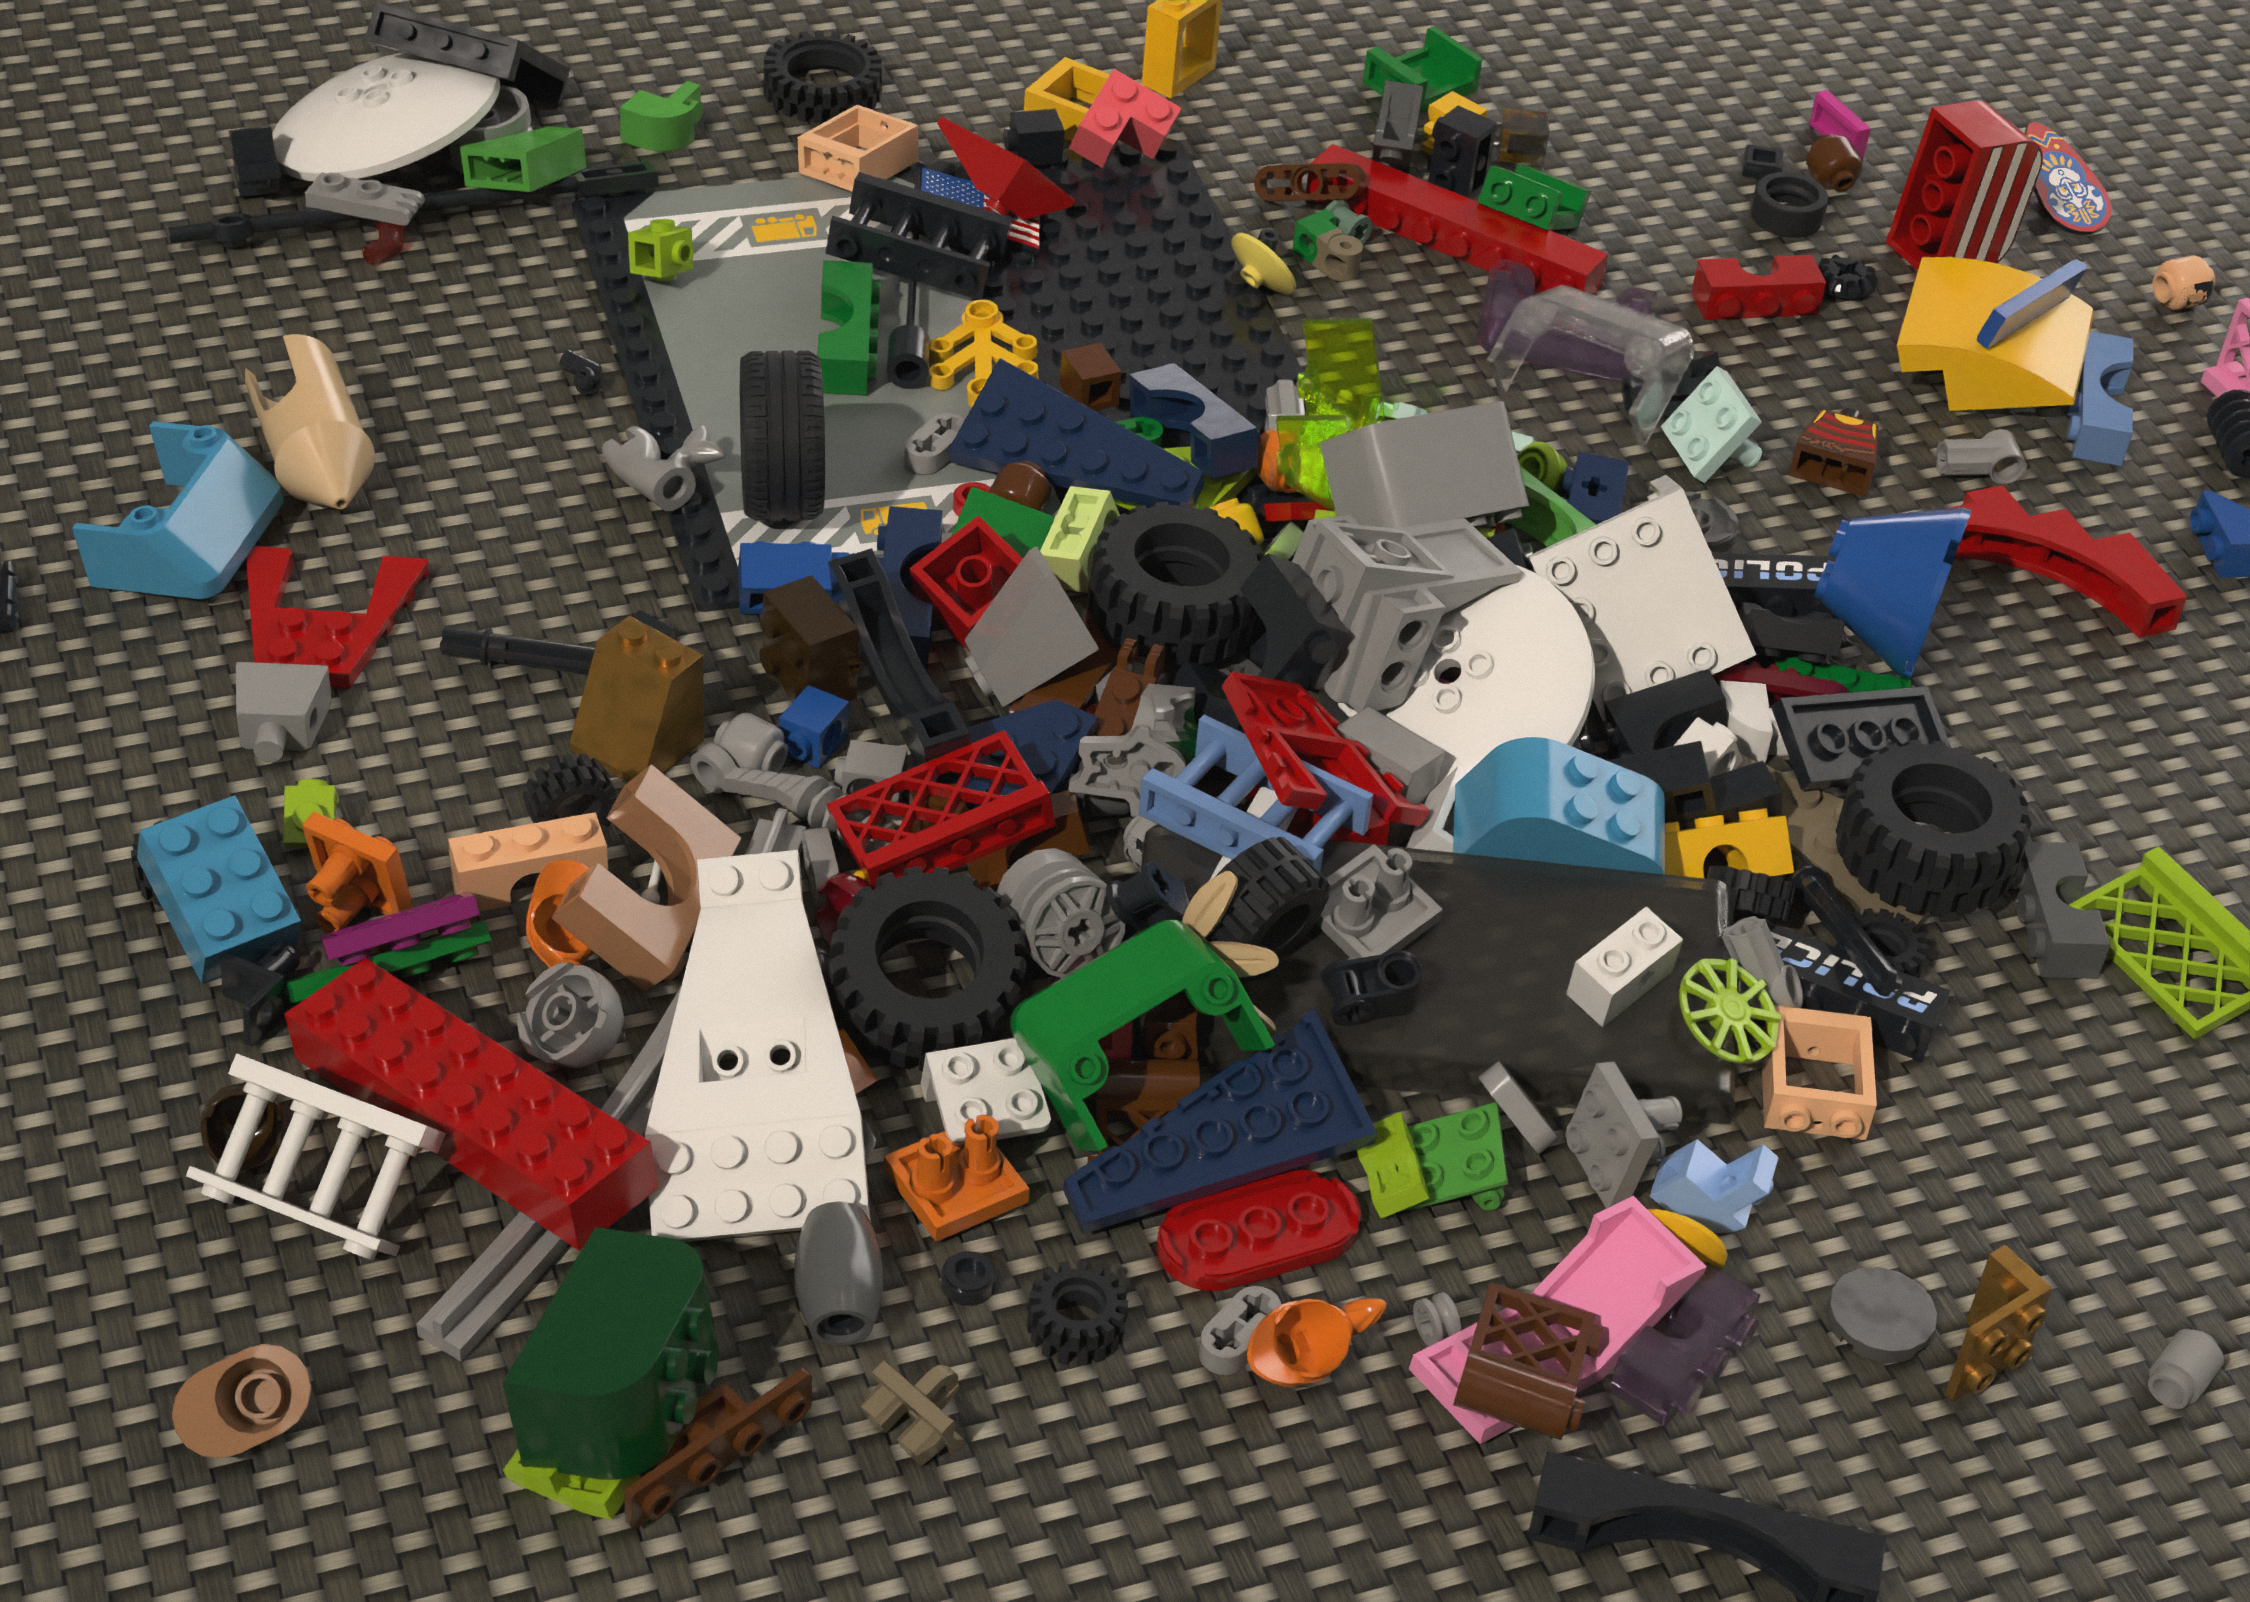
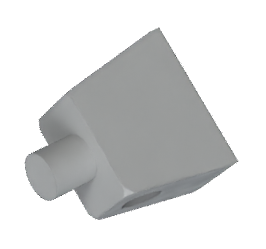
(280, 706)

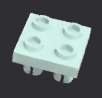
(1714, 426)

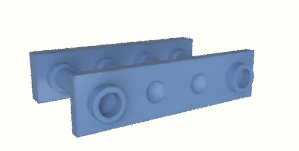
(1224, 827)

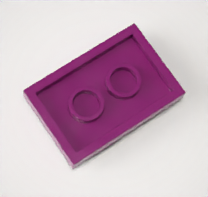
(400, 928)

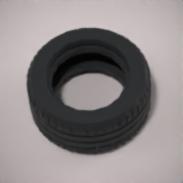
(782, 435)

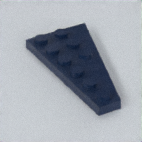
(1073, 444)
(1236, 1128)

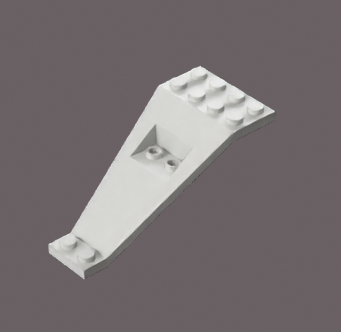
(764, 1139)

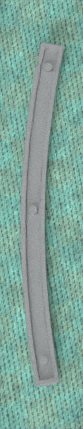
(524, 1246)

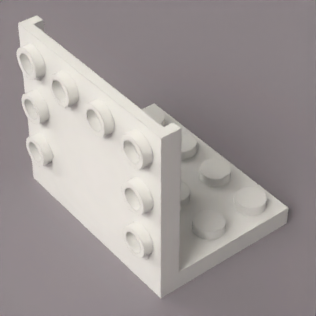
(1647, 596)

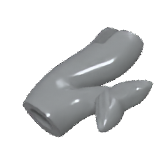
(667, 481)

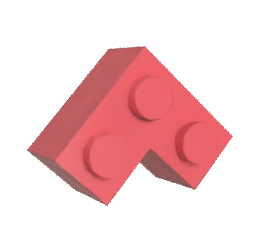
(1124, 113)

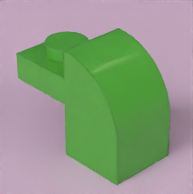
(662, 122)

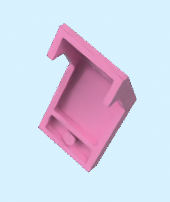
(1621, 1272)

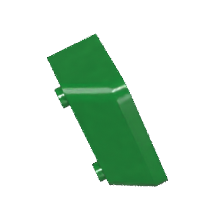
(1065, 1020)

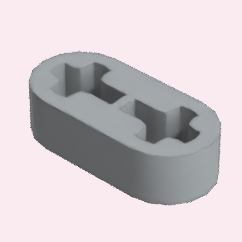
(928, 447)
(818, 860)
(1518, 1107)
(1231, 1323)

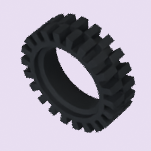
(821, 53)

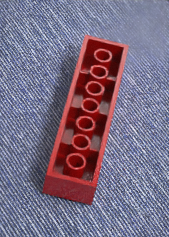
(499, 1113)

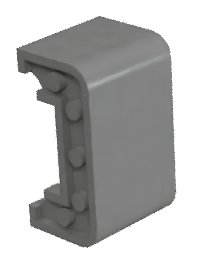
(1428, 469)

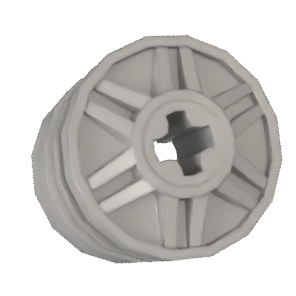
(1060, 910)

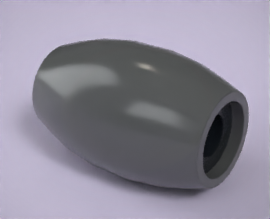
(838, 1274)

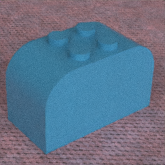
(1559, 807)

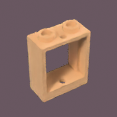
(832, 151)
(1828, 1039)

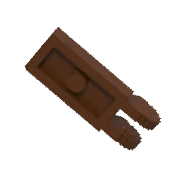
(1124, 688)

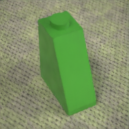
(524, 159)

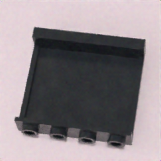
(471, 49)

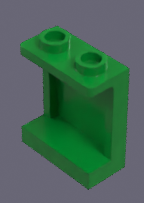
(1438, 66)
(1535, 197)

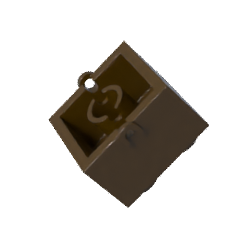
(809, 640)

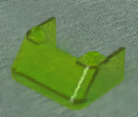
(1340, 396)

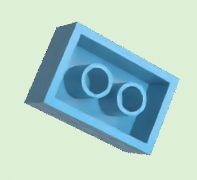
(217, 886)

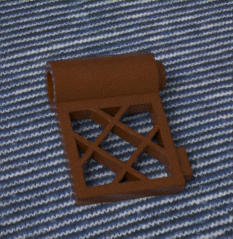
(1140, 1092)
(1516, 1385)

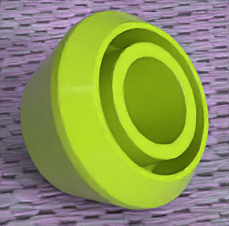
(1544, 464)

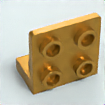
(2001, 1323)

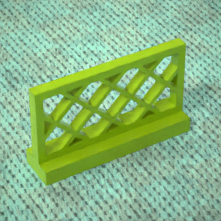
(2205, 927)

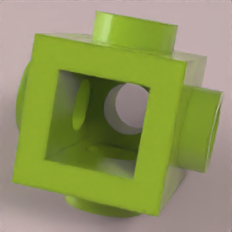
(661, 250)

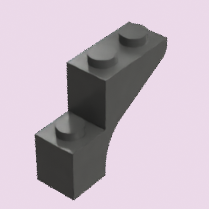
(1397, 125)

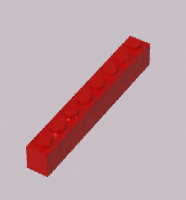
(1463, 225)

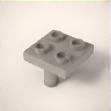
(1376, 904)
(1617, 1133)

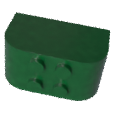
(615, 1359)

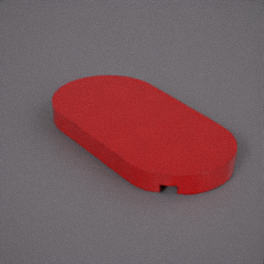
(1258, 1230)

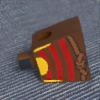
(1837, 451)

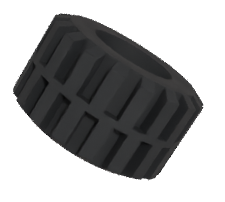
(1275, 897)

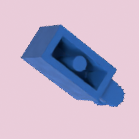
(775, 564)

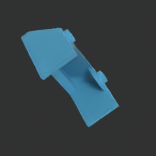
(203, 533)

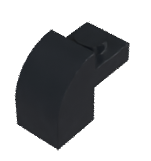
(255, 161)

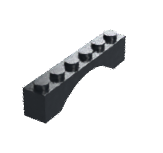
(922, 714)
(1597, 1505)

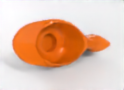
(546, 937)
(1308, 1339)

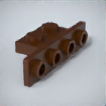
(715, 1438)

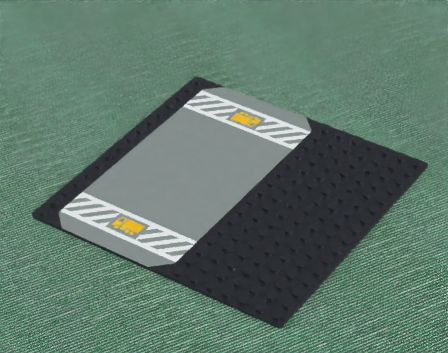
(1125, 267)

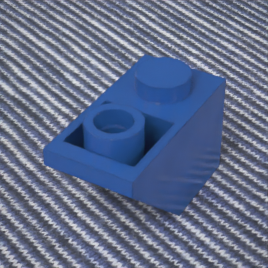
(2224, 533)

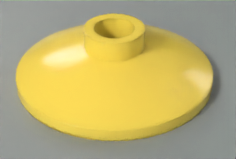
(1262, 265)

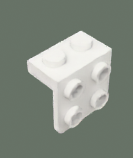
(985, 1081)

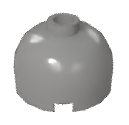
(571, 1017)

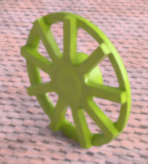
(1729, 1010)

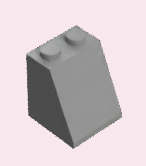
(1026, 633)

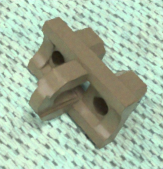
(923, 1403)

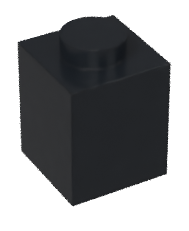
(1035, 136)

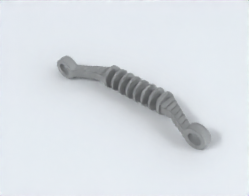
(799, 794)

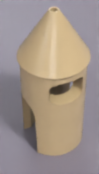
(314, 429)

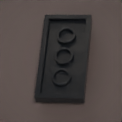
(1837, 731)

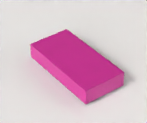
(1834, 118)

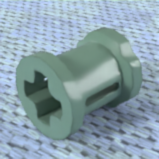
(1349, 222)

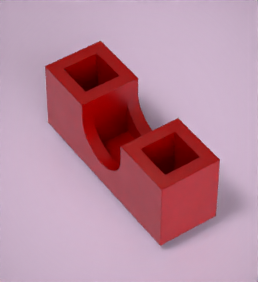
(1730, 292)

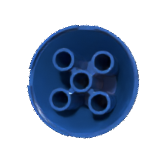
(1891, 578)

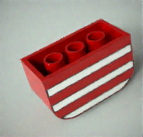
(1965, 186)

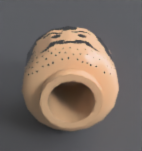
(2183, 282)

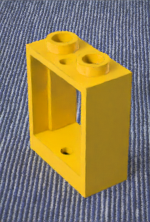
(1168, 63)
(1059, 85)

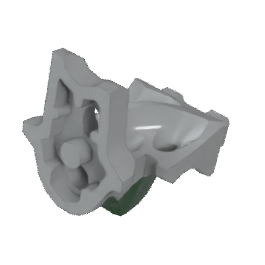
(1159, 739)

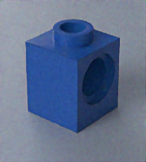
(815, 726)

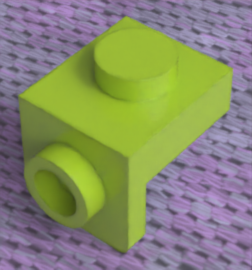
(301, 802)

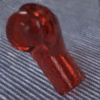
(389, 243)

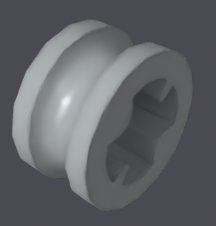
(1436, 1318)

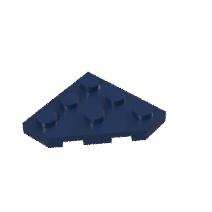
(1045, 739)

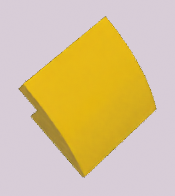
(2025, 369)

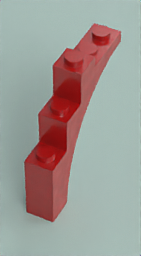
(2053, 544)

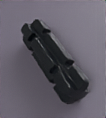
(8, 596)

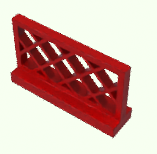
(955, 837)

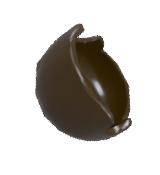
(219, 1120)

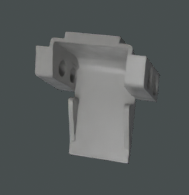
(1391, 597)

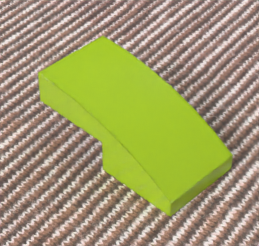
(1393, 1167)
(581, 1493)

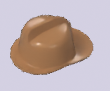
(241, 1401)

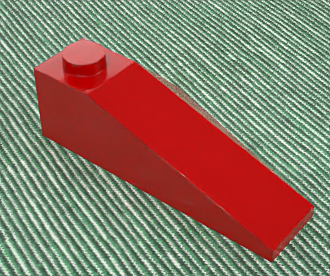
(1003, 176)

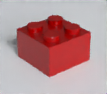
(964, 576)

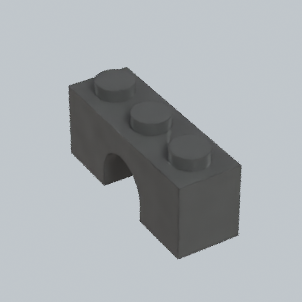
(2060, 937)

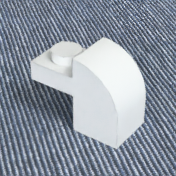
(1752, 720)

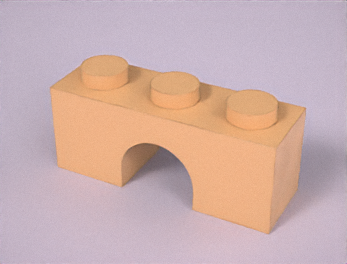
(495, 860)

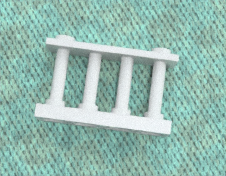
(309, 1104)

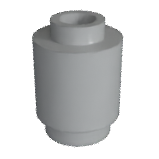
(2185, 1368)

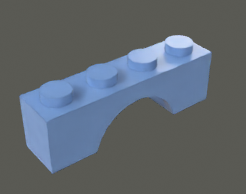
(2097, 422)

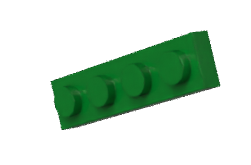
(407, 960)

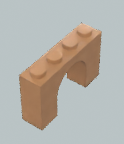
(617, 923)

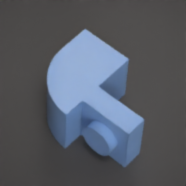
(1711, 1191)

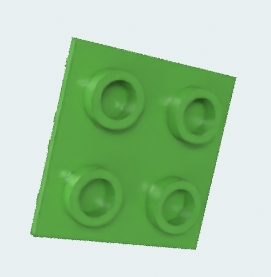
(1462, 1156)

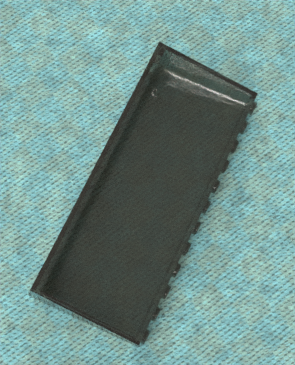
(1499, 982)

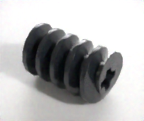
(2230, 427)

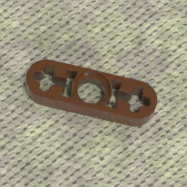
(1336, 192)

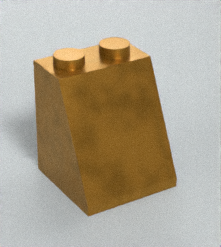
(640, 701)

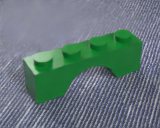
(850, 351)

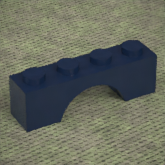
(1219, 435)
(905, 541)

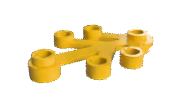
(981, 321)

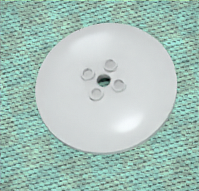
(381, 117)
(1520, 677)

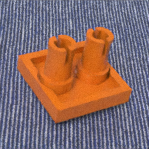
(352, 872)
(957, 1185)

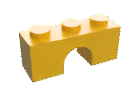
(1749, 844)

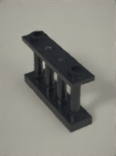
(925, 215)

